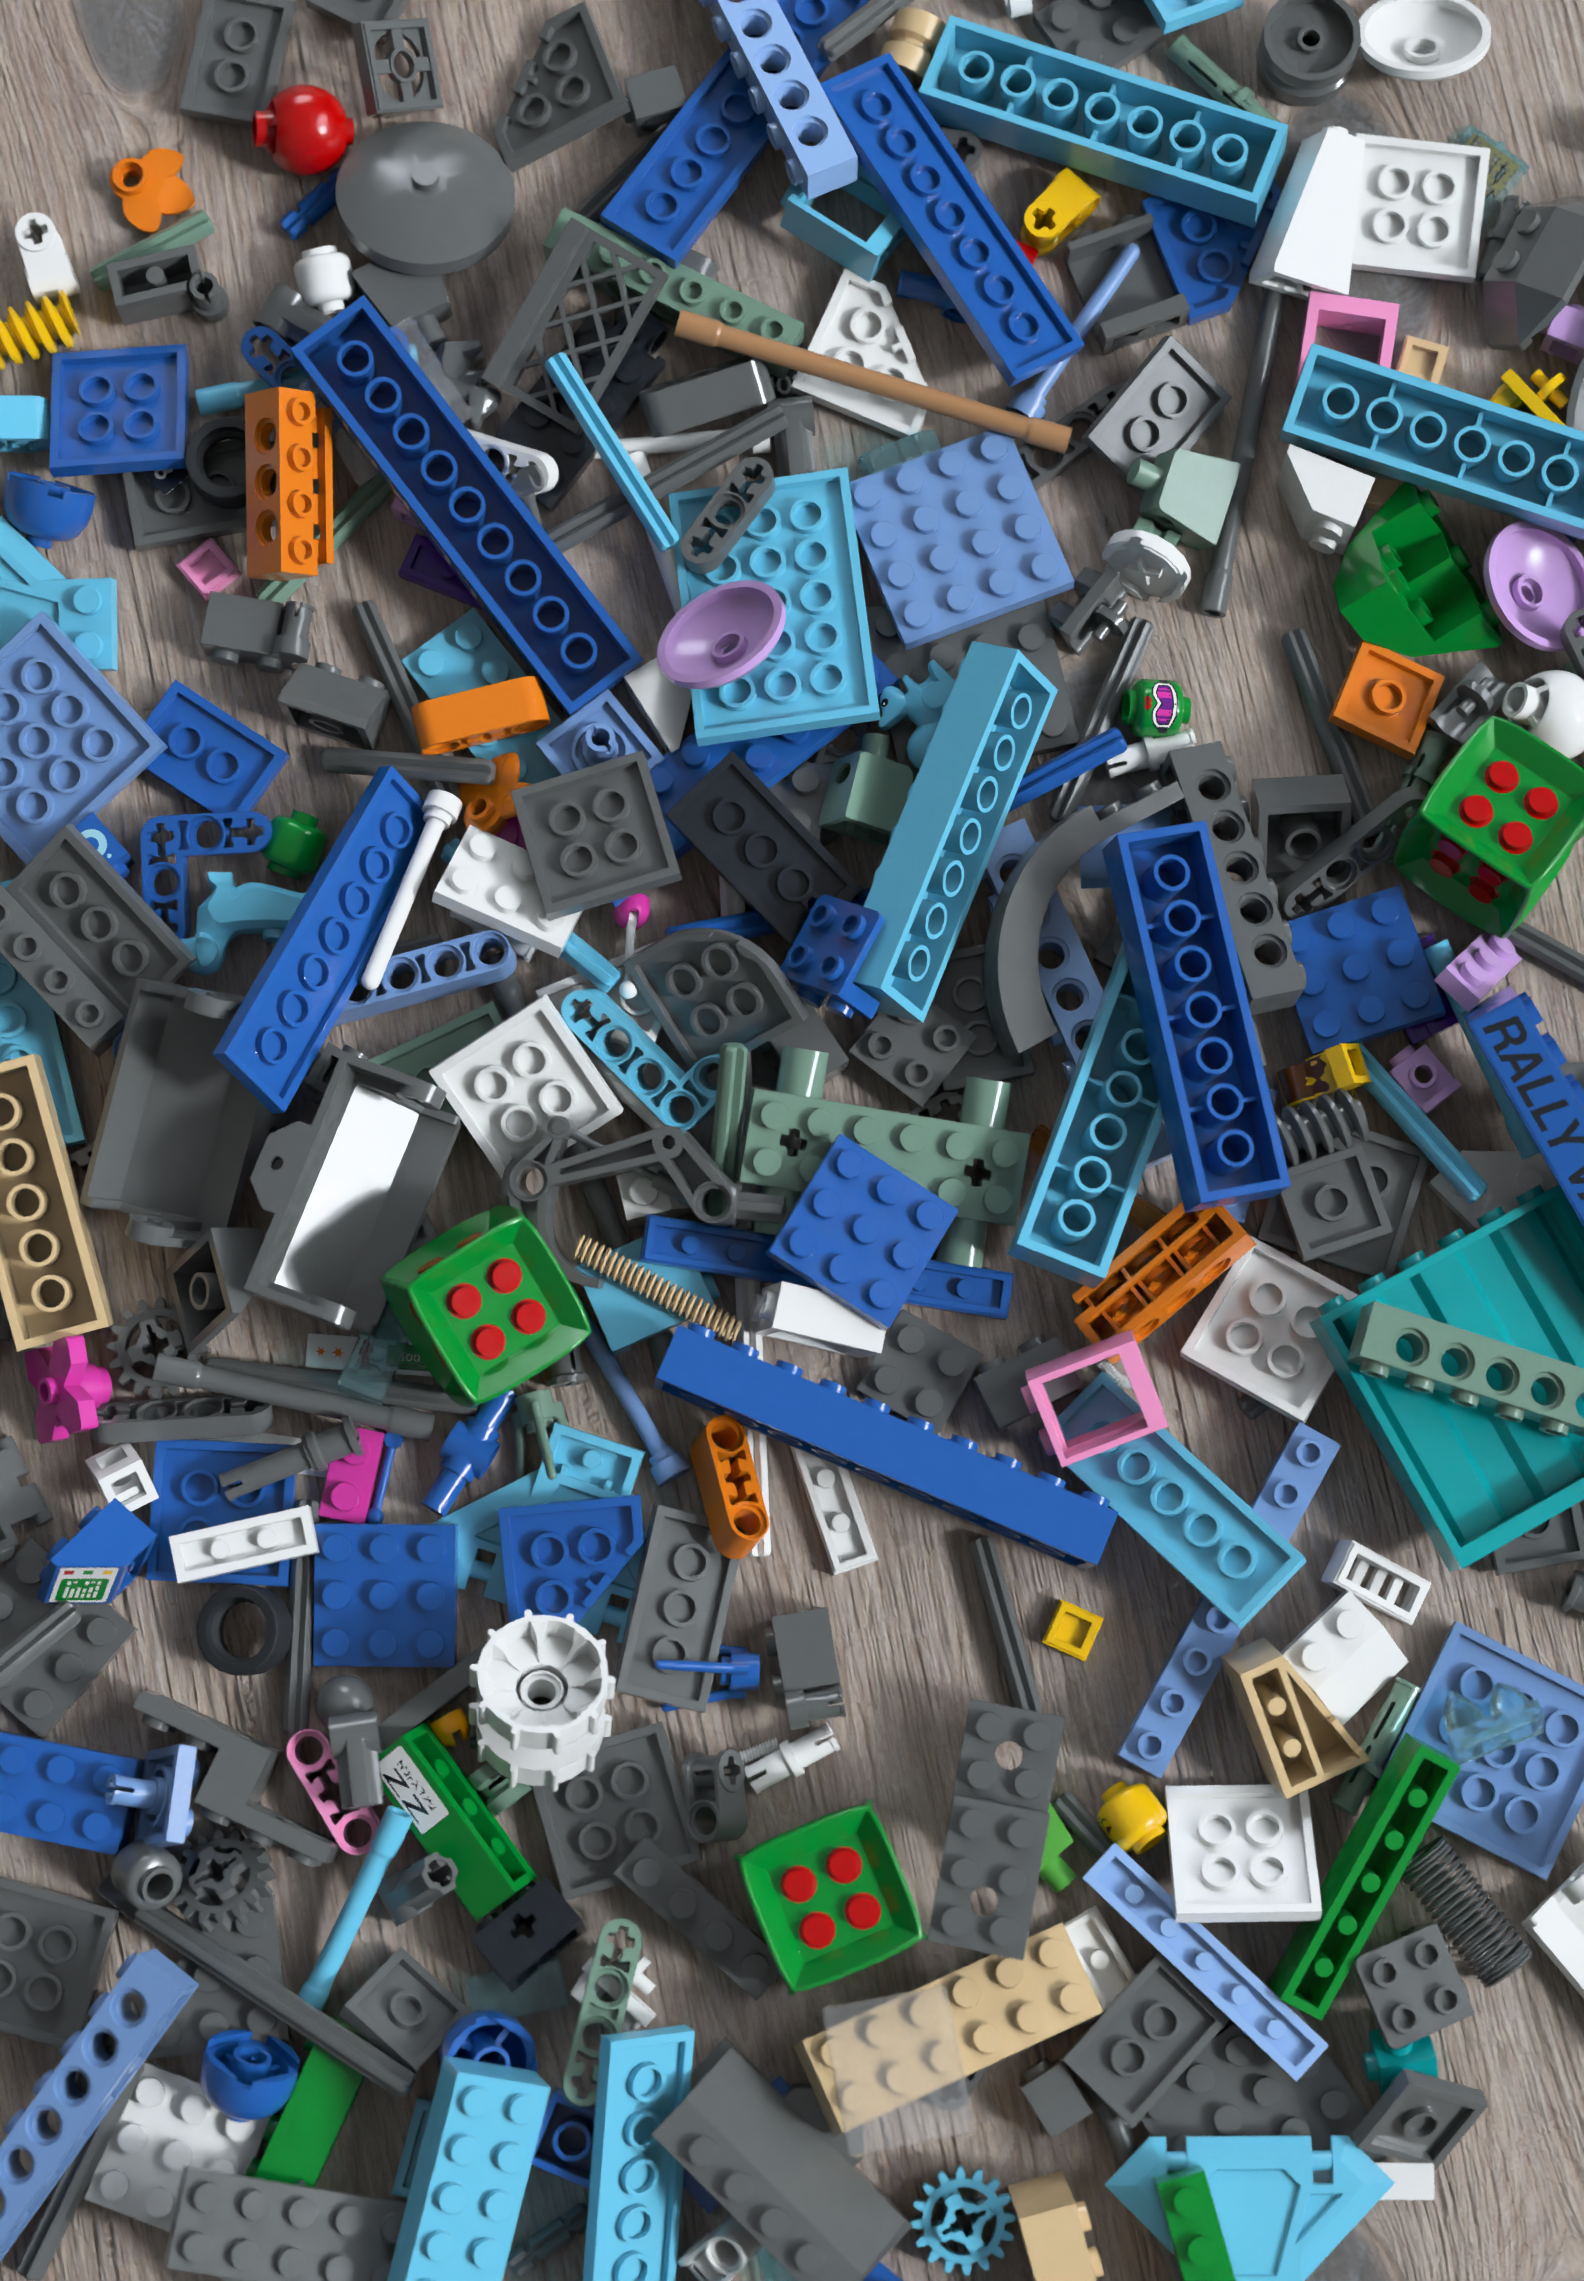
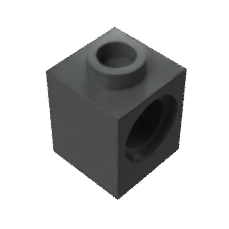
(653, 99)
(1053, 2096)

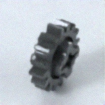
(138, 1355)
(223, 1881)

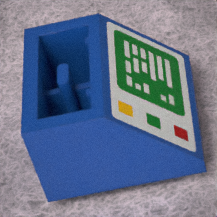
(98, 1558)

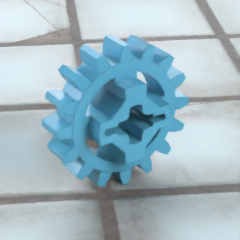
(984, 2210)

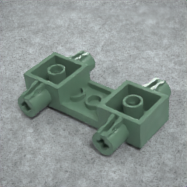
(918, 1146)

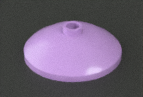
(1534, 583)
(721, 635)

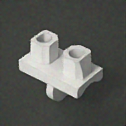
(637, 2010)

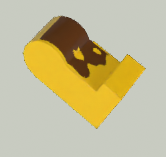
(1324, 1074)

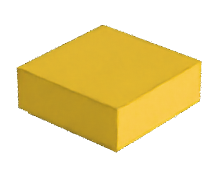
(1072, 1630)

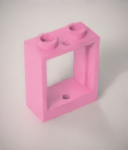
(1349, 315)
(1109, 1436)

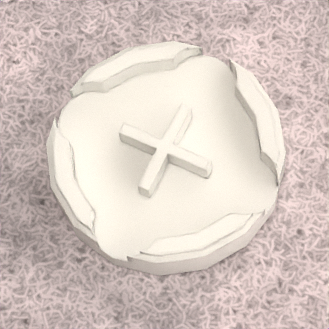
(1147, 565)

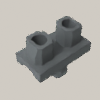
(1096, 613)
(1468, 705)

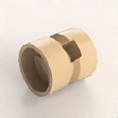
(913, 42)

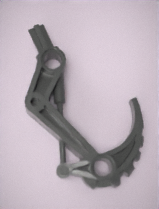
(689, 1181)

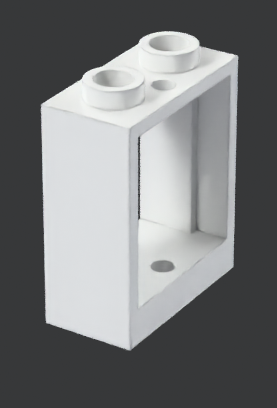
(813, 1320)

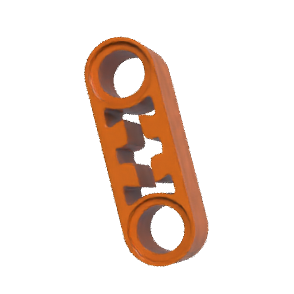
(480, 715)
(729, 1487)

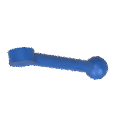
(392, 1442)

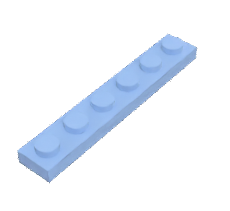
(1205, 1963)

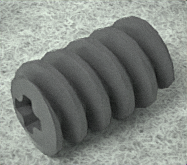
(1322, 1124)

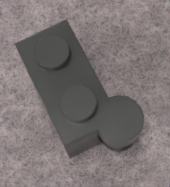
(166, 286)
(256, 632)
(807, 1666)

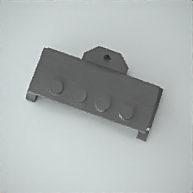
(175, 1120)
(349, 1193)
(781, 2170)

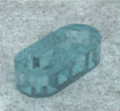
(898, 452)

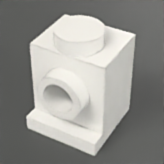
(122, 1476)

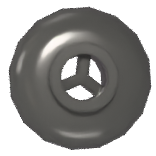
(146, 1875)

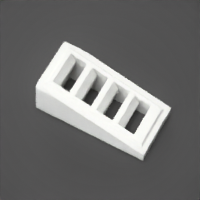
(1341, 1563)

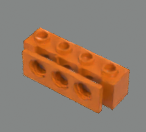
(294, 505)
(1168, 1281)

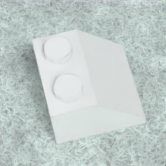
(1322, 498)
(1345, 1656)

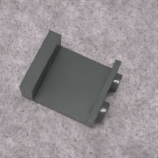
(1144, 300)

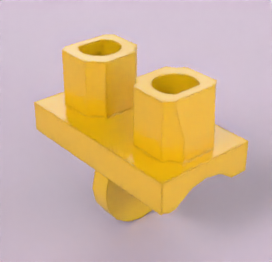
(1515, 393)

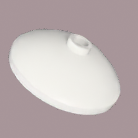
(1424, 38)

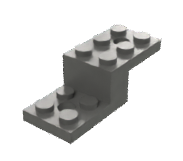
(237, 1779)
(996, 1829)

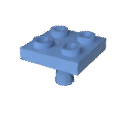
(595, 736)
(160, 1795)

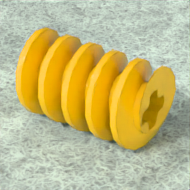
(37, 328)

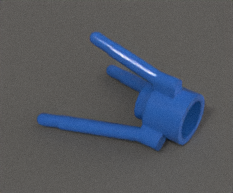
(737, 1670)

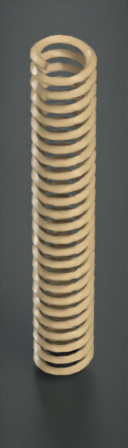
(660, 1297)

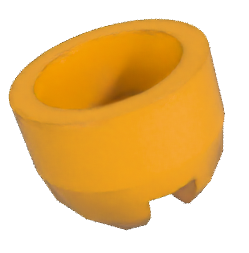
(448, 1724)

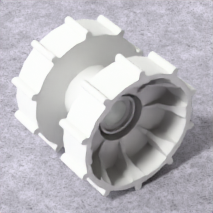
(548, 1660)

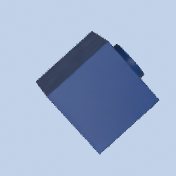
(566, 2140)

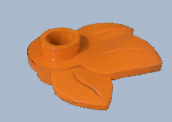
(157, 191)
(492, 804)

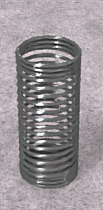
(1493, 1965)

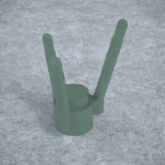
(537, 1414)

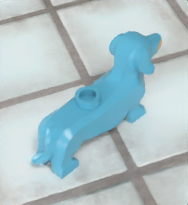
(235, 912)

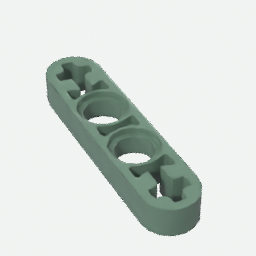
(596, 2011)

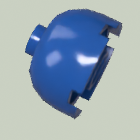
(46, 508)
(490, 2038)
(246, 2075)

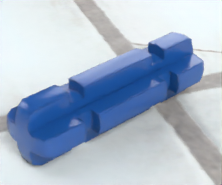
(310, 208)

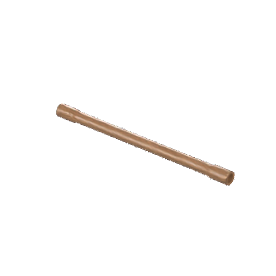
(716, 334)

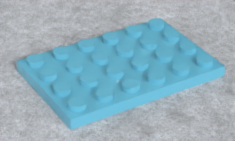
(824, 659)

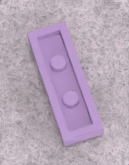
(1478, 969)

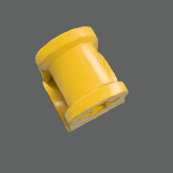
(1061, 209)

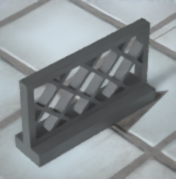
(548, 297)

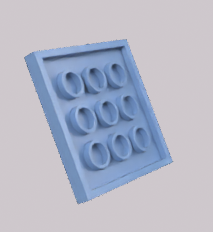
(957, 538)
(62, 737)
(1521, 1796)

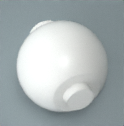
(1550, 709)

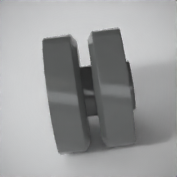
(1308, 50)

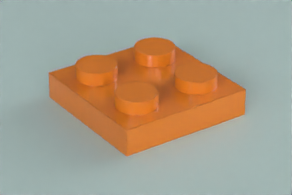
(1386, 699)

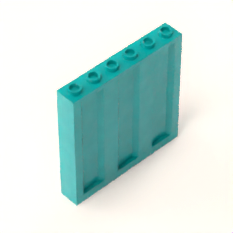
(1460, 1466)

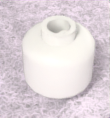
(325, 279)

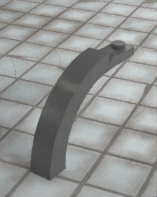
(1016, 922)

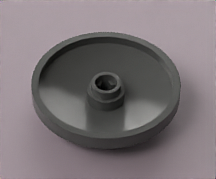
(425, 198)

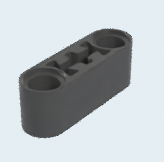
(706, 395)

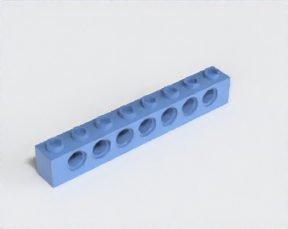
(1210, 1634)
(164, 1994)

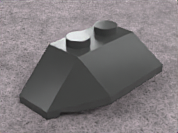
(1534, 272)

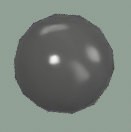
(343, 1696)

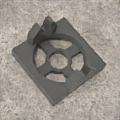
(418, 35)

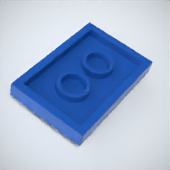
(211, 753)

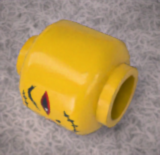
(1132, 1817)

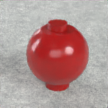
(303, 130)

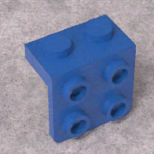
(830, 955)

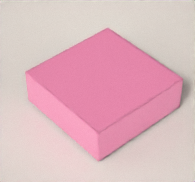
(208, 569)

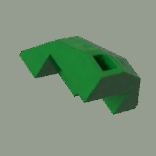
(1411, 584)

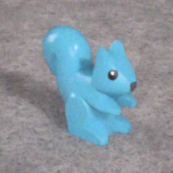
(920, 704)

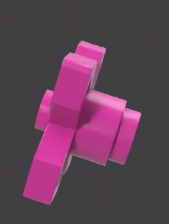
(66, 1388)

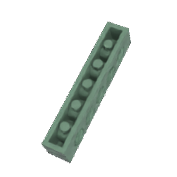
(683, 290)
(1375, 1351)

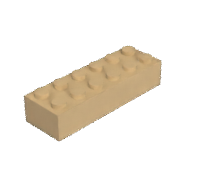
(46, 1248)
(995, 2010)

